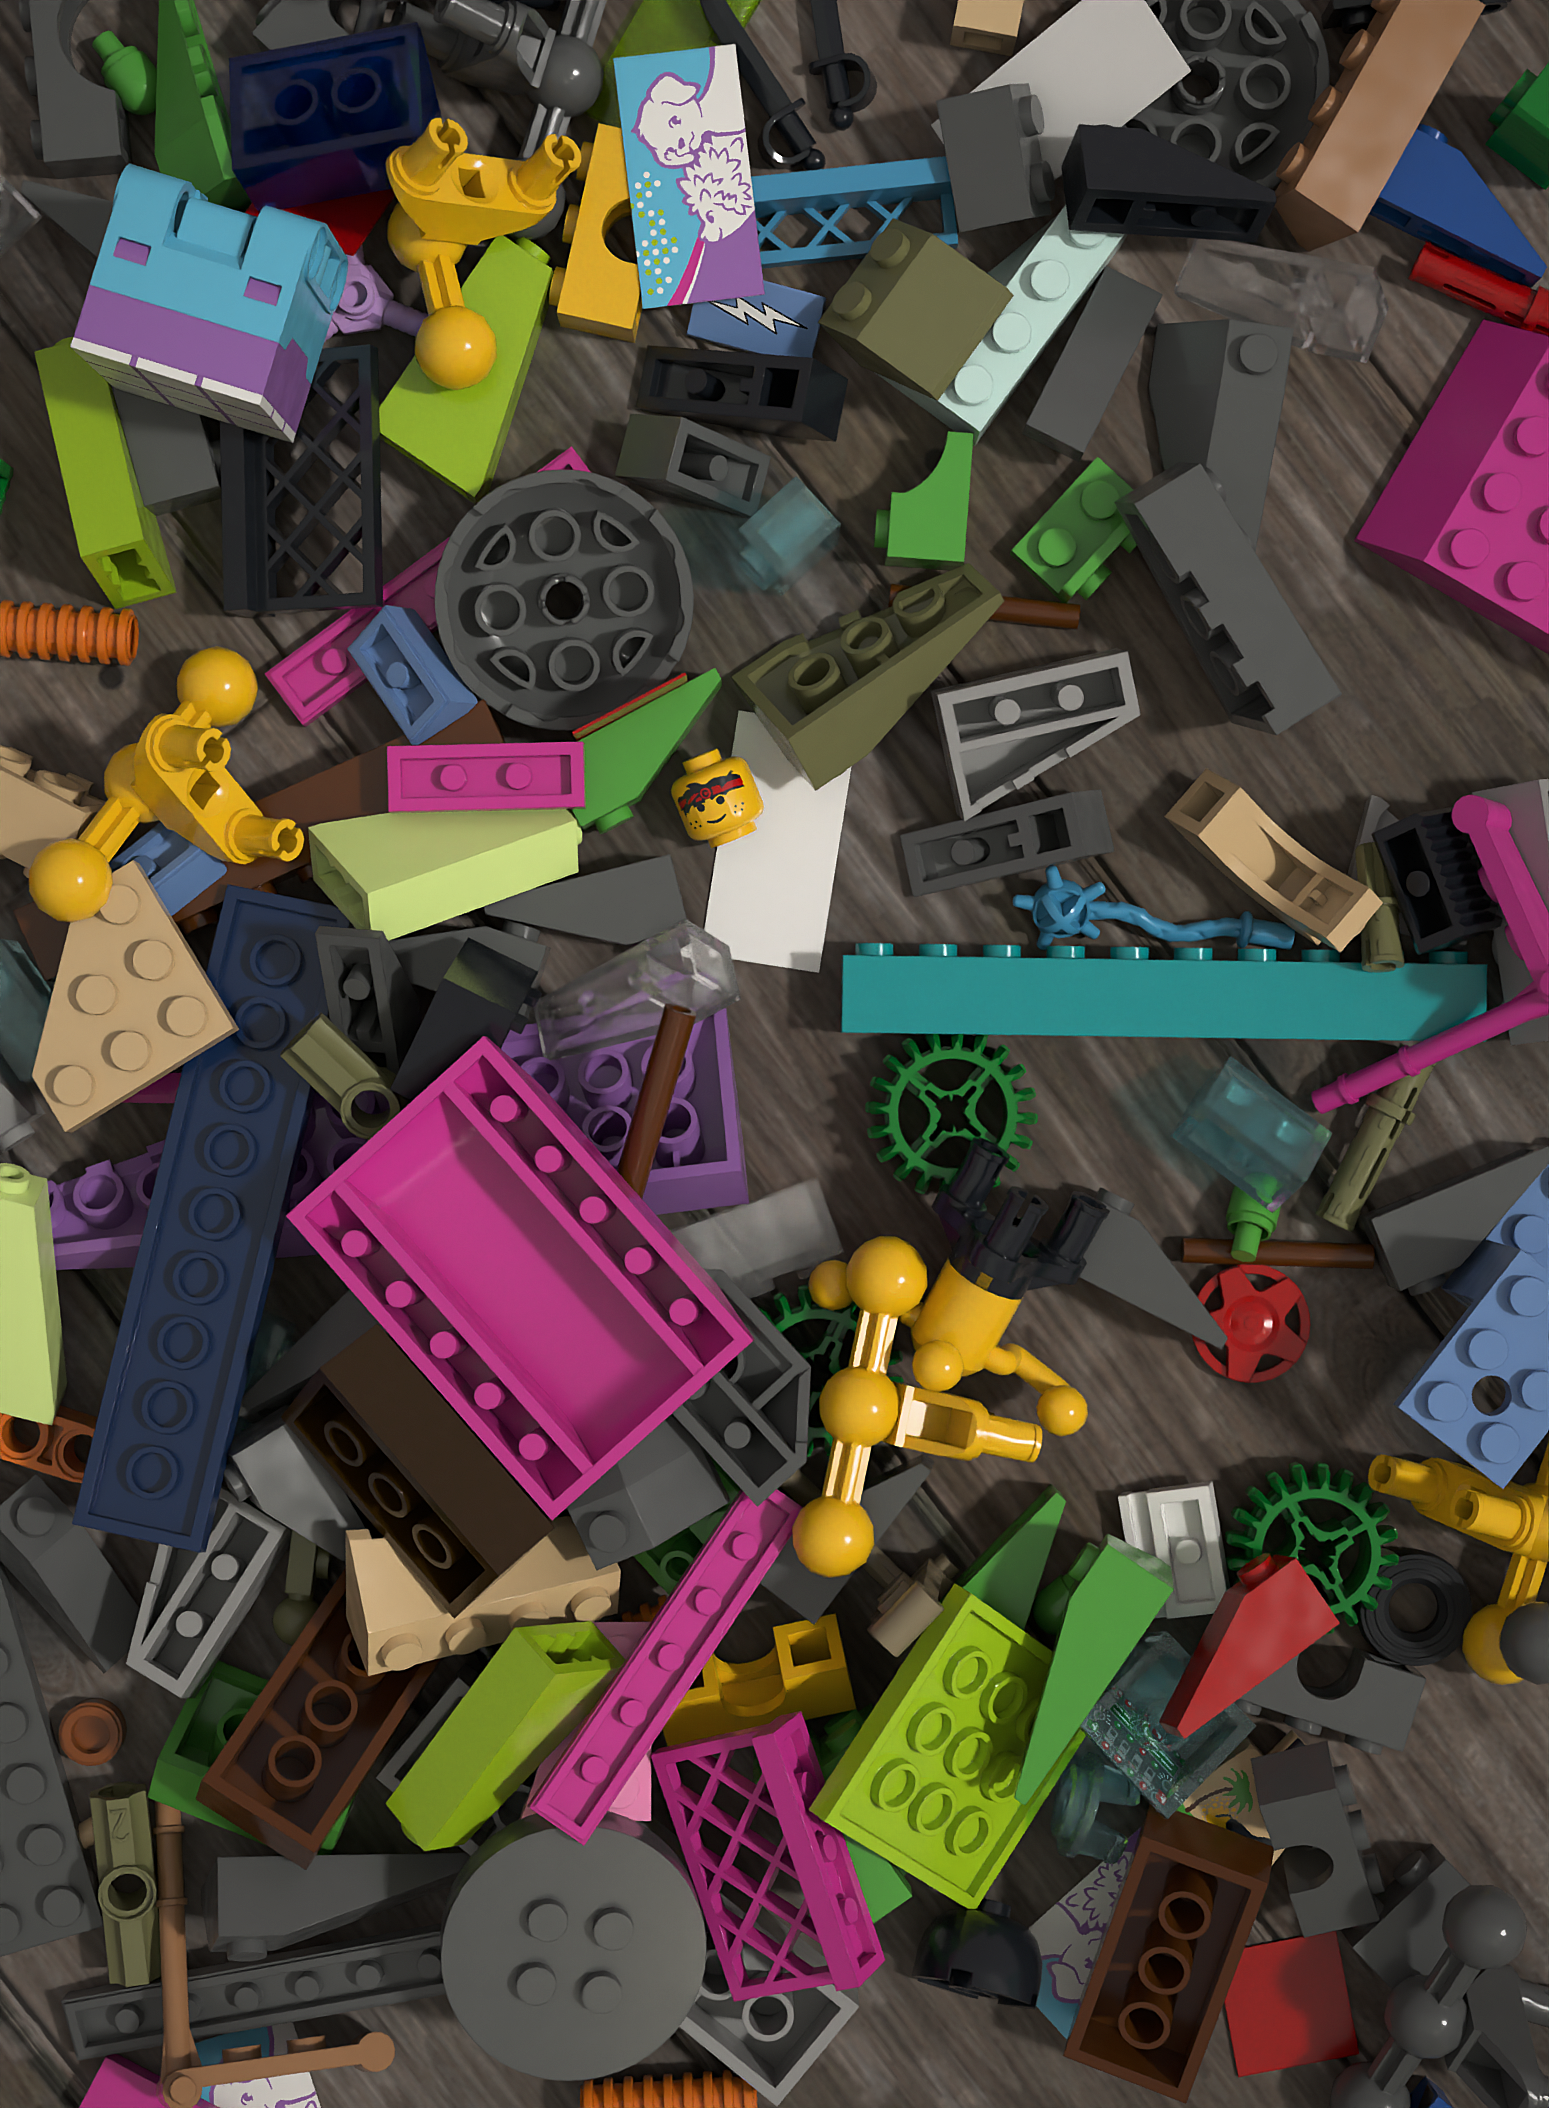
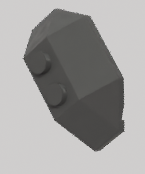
(756, 1406)

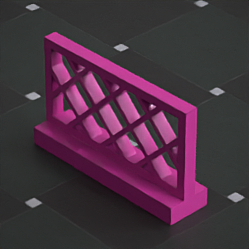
(816, 1860)

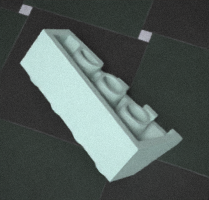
(1047, 282)

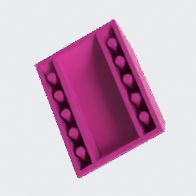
(1475, 486)
(522, 1275)

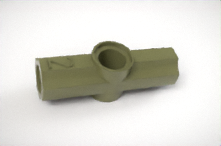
(340, 1073)
(122, 1848)

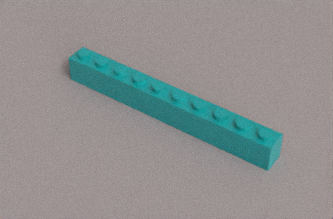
(1154, 997)

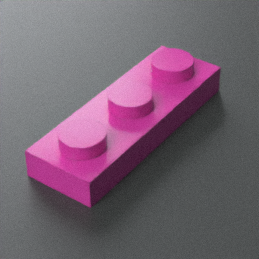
(486, 777)

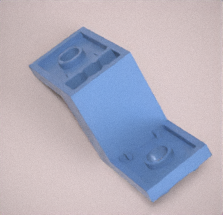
(1497, 1336)

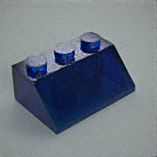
(328, 114)

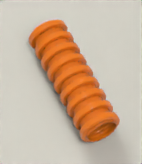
(68, 633)
(684, 2093)

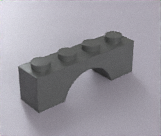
(80, 123)

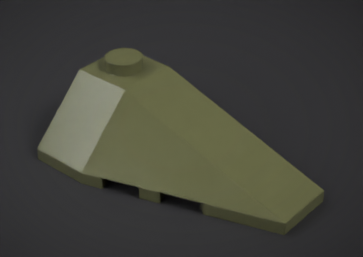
(848, 688)

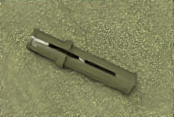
(1371, 1148)

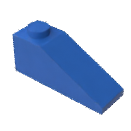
(1446, 202)

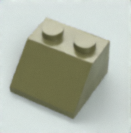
(914, 309)

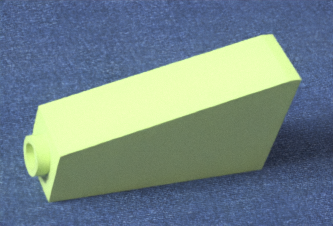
(433, 866)
(30, 1316)

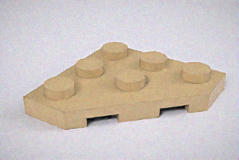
(124, 1005)

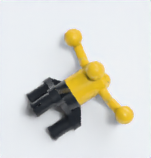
(985, 1282)

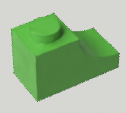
(930, 521)

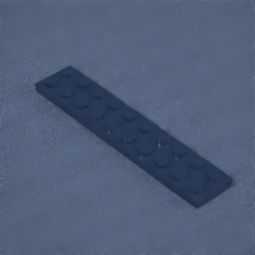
(210, 1235)

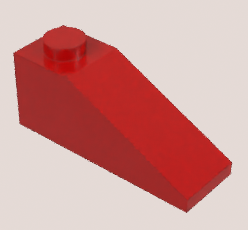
(1250, 1636)

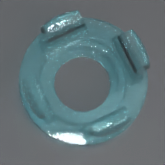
(1077, 1806)

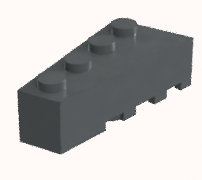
(1226, 600)

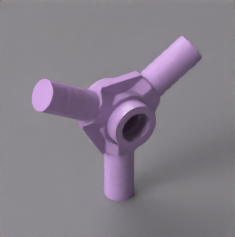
(370, 304)

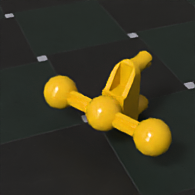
(456, 202)
(171, 778)
(866, 1407)
(1505, 1518)

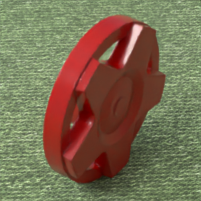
(1255, 1323)

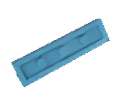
(846, 189)

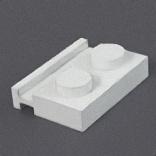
(1184, 1532)

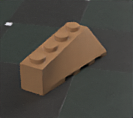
(1369, 116)

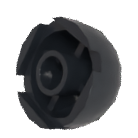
(981, 1955)

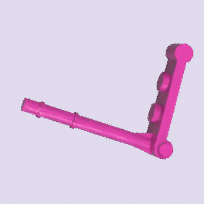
(1510, 884)

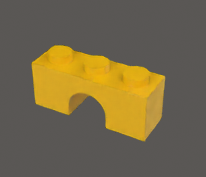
(596, 288)
(801, 1674)

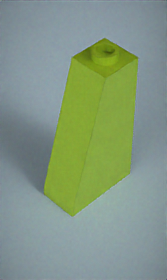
(464, 430)
(111, 525)
(503, 1730)

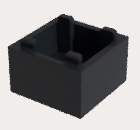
(474, 1000)

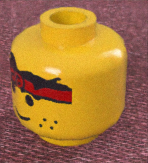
(717, 798)

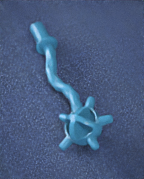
(1065, 908)

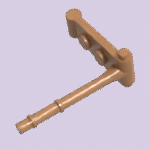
(181, 2067)

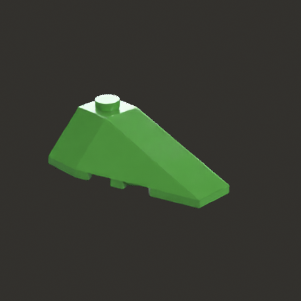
(191, 109)
(1104, 1618)

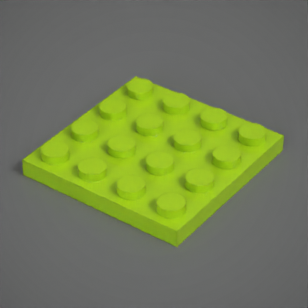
(944, 1751)

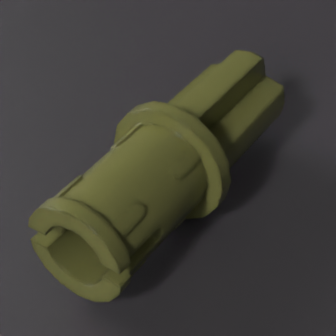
(1381, 935)

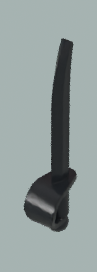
(834, 66)
(768, 92)

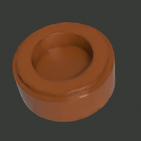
(92, 1731)

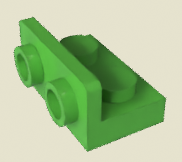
(1078, 535)

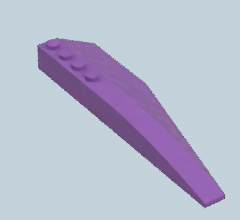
(695, 1167)

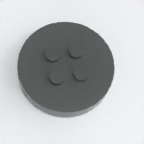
(572, 1950)

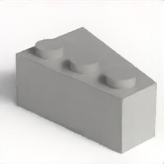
(1025, 721)
(203, 1597)

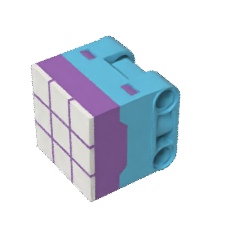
(210, 303)

